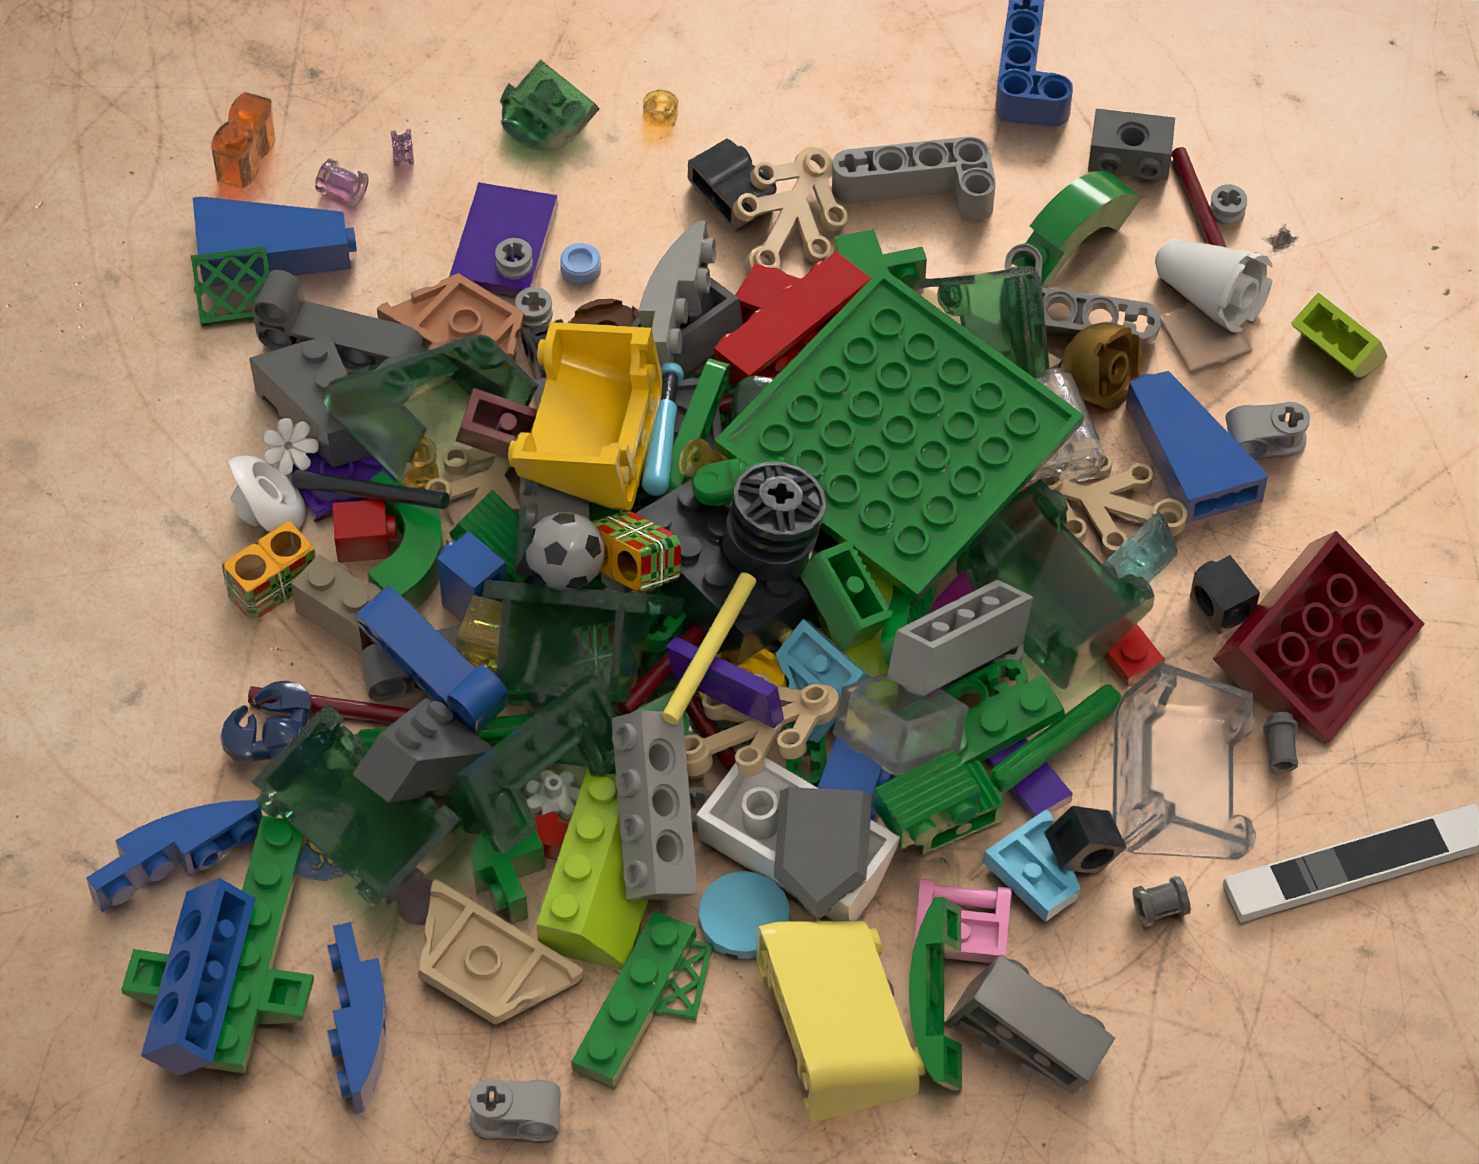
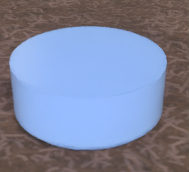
(580, 263)

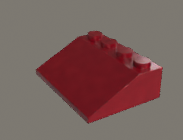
(1320, 638)

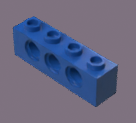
(198, 977)

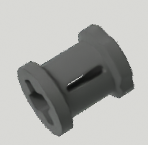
(1161, 901)

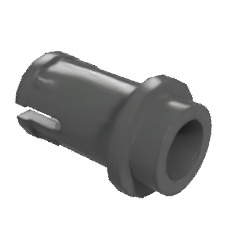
(1281, 737)

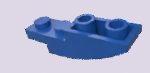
(189, 838)
(360, 1021)

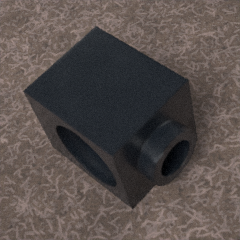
(1223, 593)
(1085, 839)

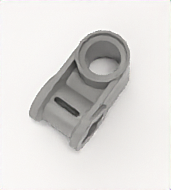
(1264, 429)
(521, 1110)

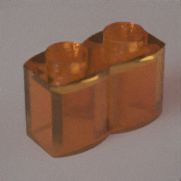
(243, 140)

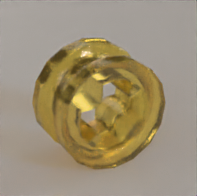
(656, 118)

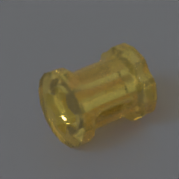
(701, 450)
(423, 465)

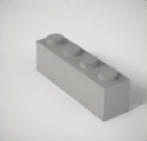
(959, 637)

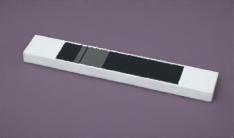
(1354, 863)

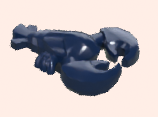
(277, 731)

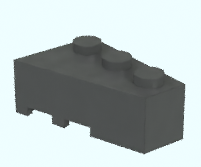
(296, 383)

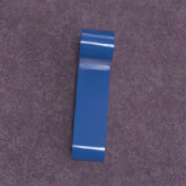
(1022, 91)
(431, 661)

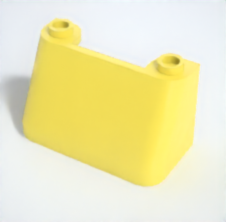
(838, 1014)

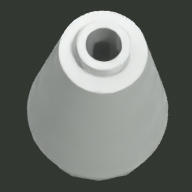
(1217, 279)

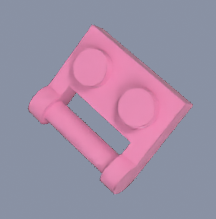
(981, 933)

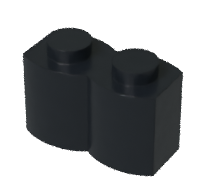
(723, 176)

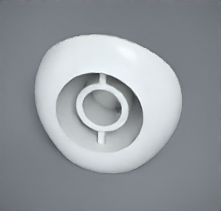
(265, 494)

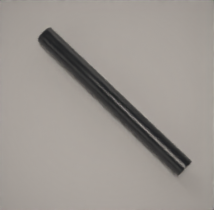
(370, 489)

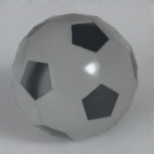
(565, 551)

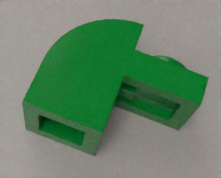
(865, 253)
(502, 872)

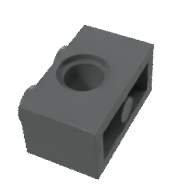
(1132, 144)

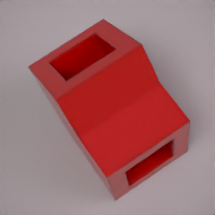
(551, 834)

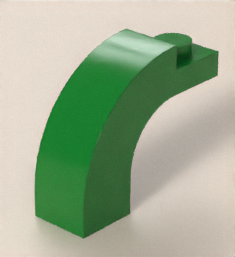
(1074, 214)
(413, 566)

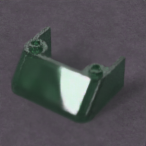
(1000, 309)
(373, 397)

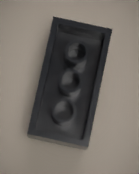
(709, 577)

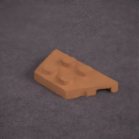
(458, 310)

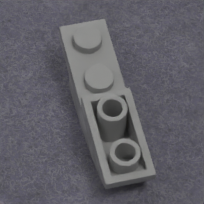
(676, 288)

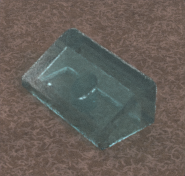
(1145, 551)

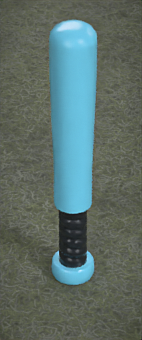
(659, 452)

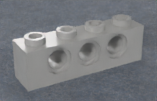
(654, 807)

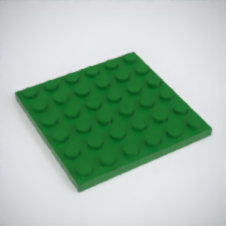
(905, 430)

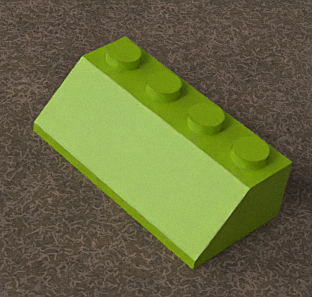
(586, 899)

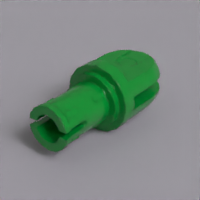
(716, 481)

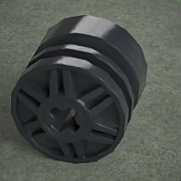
(773, 521)

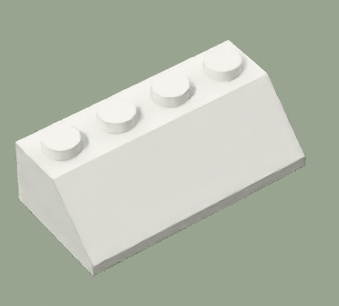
(743, 825)

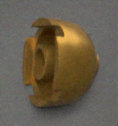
(1103, 362)

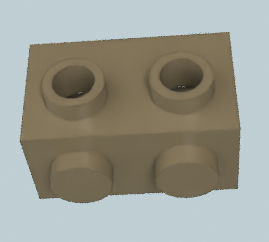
(331, 597)

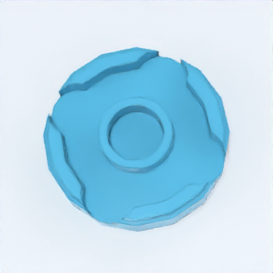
(735, 908)

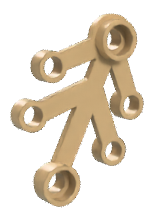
(793, 205)
(481, 482)
(1101, 497)
(809, 707)

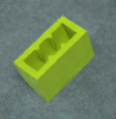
(1340, 336)

